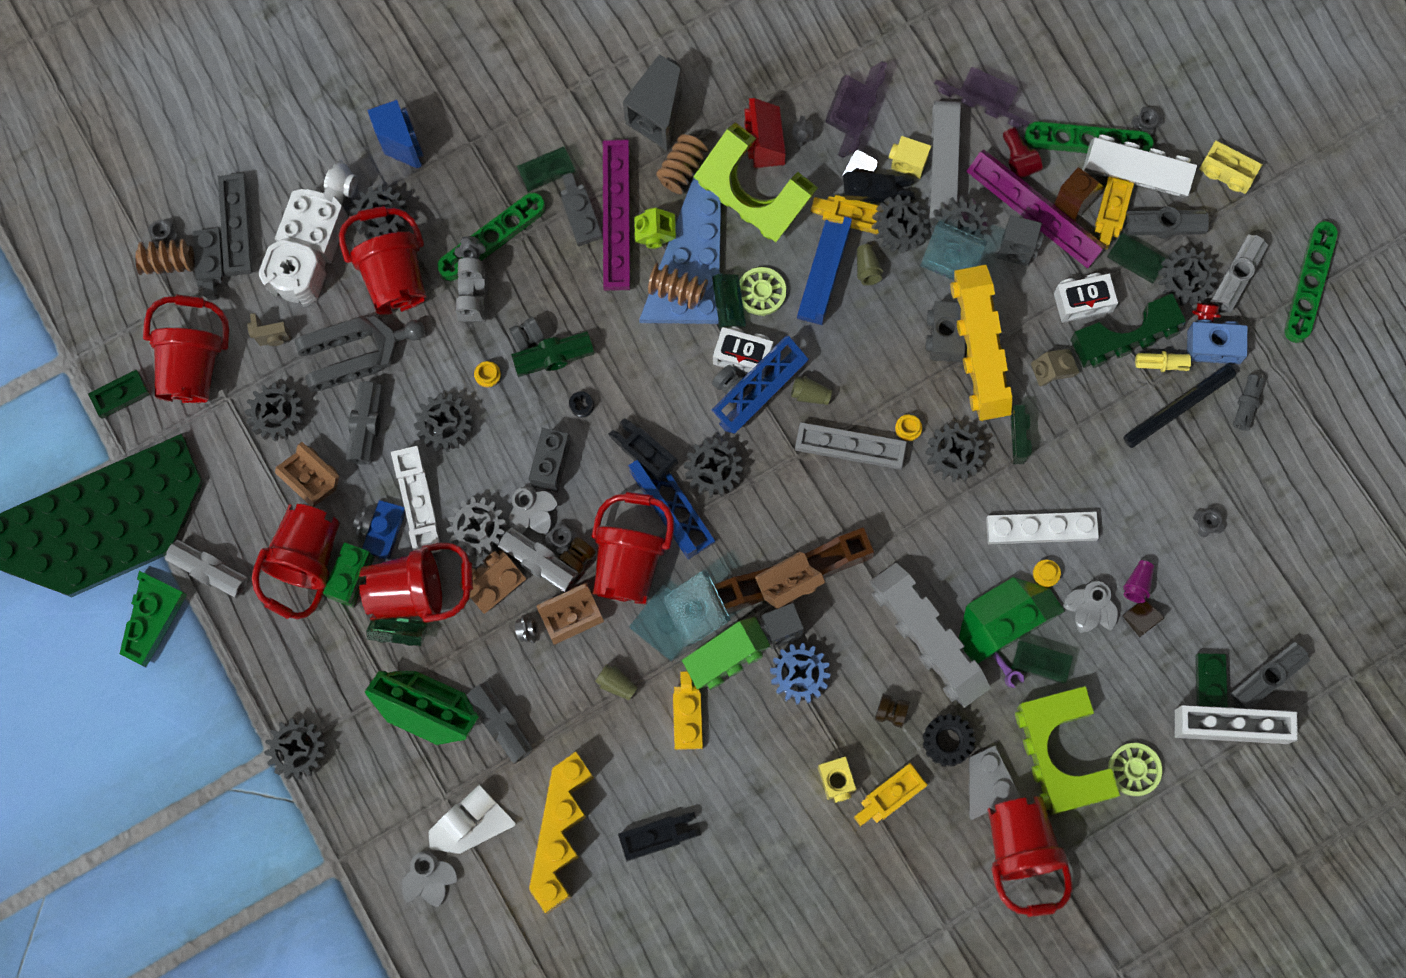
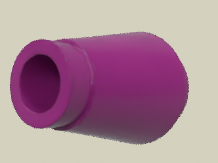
(1139, 583)

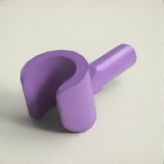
(1007, 671)

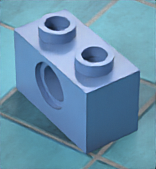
(1205, 350)

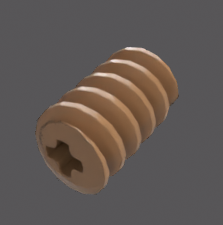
(679, 162)
(164, 258)
(676, 287)

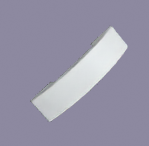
(416, 497)

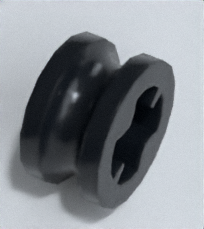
(583, 412)

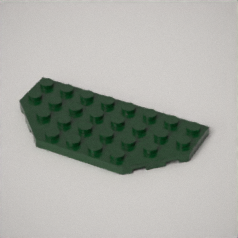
(102, 521)

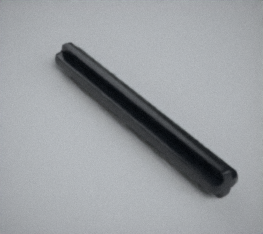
(1179, 406)

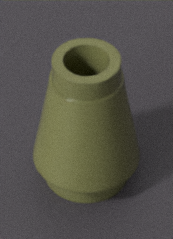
(868, 266)
(810, 391)
(615, 682)

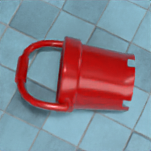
(388, 262)
(184, 355)
(298, 556)
(628, 556)
(412, 586)
(1026, 849)

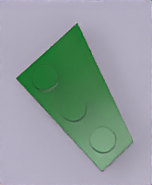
(151, 616)

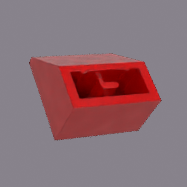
(765, 124)

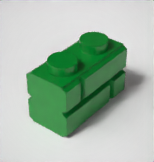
(345, 579)

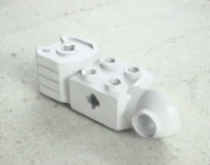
(308, 238)

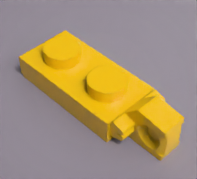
(837, 207)
(1113, 209)
(687, 715)
(891, 795)

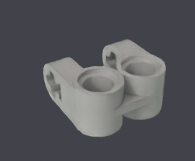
(473, 290)

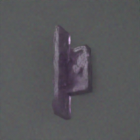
(987, 92)
(852, 105)

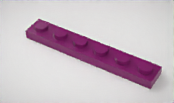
(1035, 207)
(616, 215)

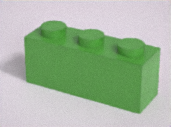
(726, 654)

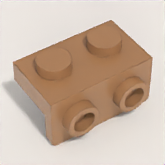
(308, 475)
(494, 580)
(789, 580)
(570, 613)

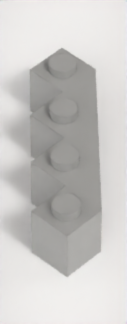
(937, 644)

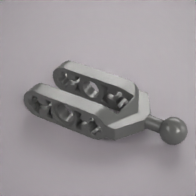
(349, 332)

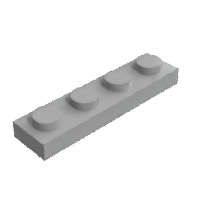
(850, 446)

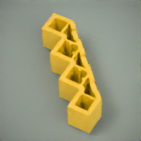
(981, 332)
(559, 816)

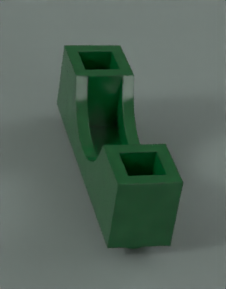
(1097, 343)

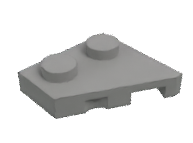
(988, 783)

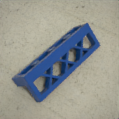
(824, 271)
(764, 388)
(679, 534)

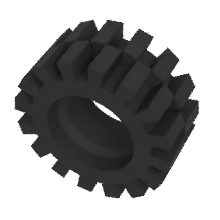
(965, 735)

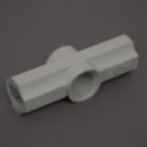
(1244, 261)
(538, 560)
(206, 569)

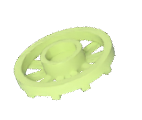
(762, 291)
(1136, 769)

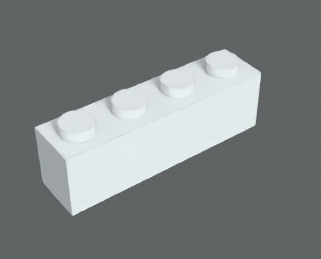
(1140, 167)
(1235, 724)

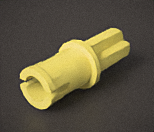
(1163, 361)

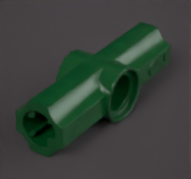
(552, 354)

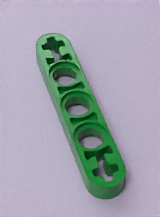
(1075, 133)
(498, 225)
(1302, 291)

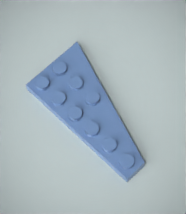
(695, 252)

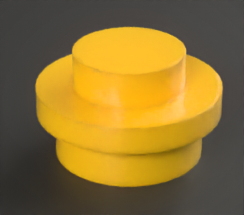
(487, 374)
(908, 427)
(1046, 573)

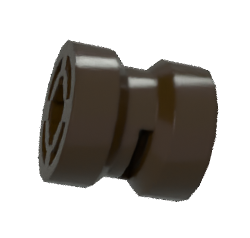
(574, 559)
(886, 707)

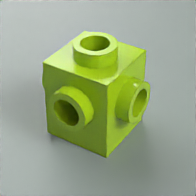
(655, 228)

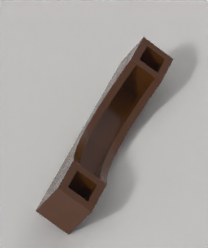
(828, 559)

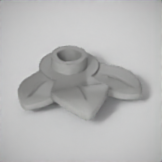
(533, 514)
(1091, 611)
(428, 883)

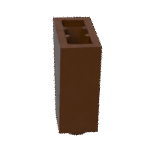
(1077, 194)

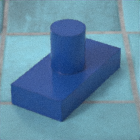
(384, 529)

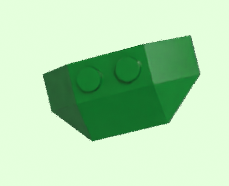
(1005, 617)
(422, 706)

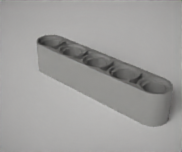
(944, 154)

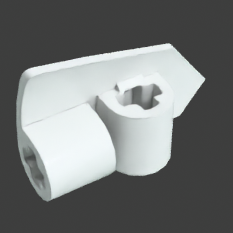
(469, 823)

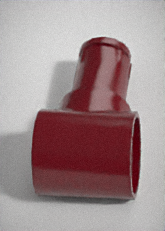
(1022, 159)

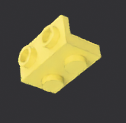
(1230, 167)

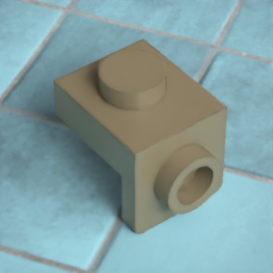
(270, 334)
(1054, 366)

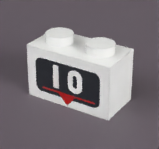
(1085, 297)
(741, 350)

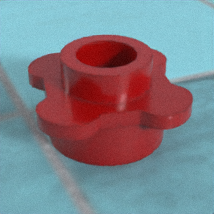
(1206, 311)

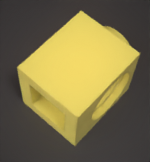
(909, 156)
(841, 767)

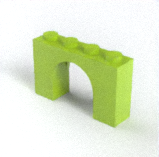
(720, 176)
(1061, 790)

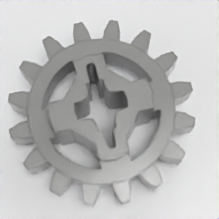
(485, 521)

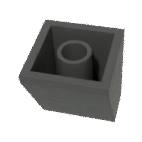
(655, 102)

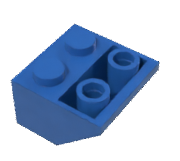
(396, 133)

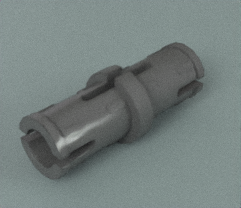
(1248, 402)

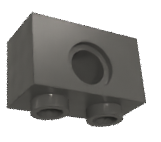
(941, 346)
(782, 626)

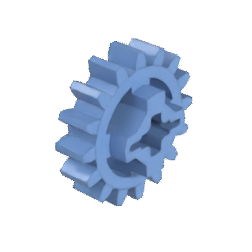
(808, 683)

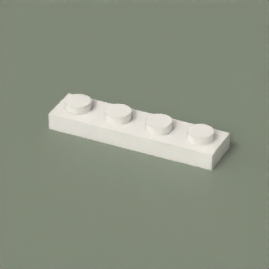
(1042, 528)

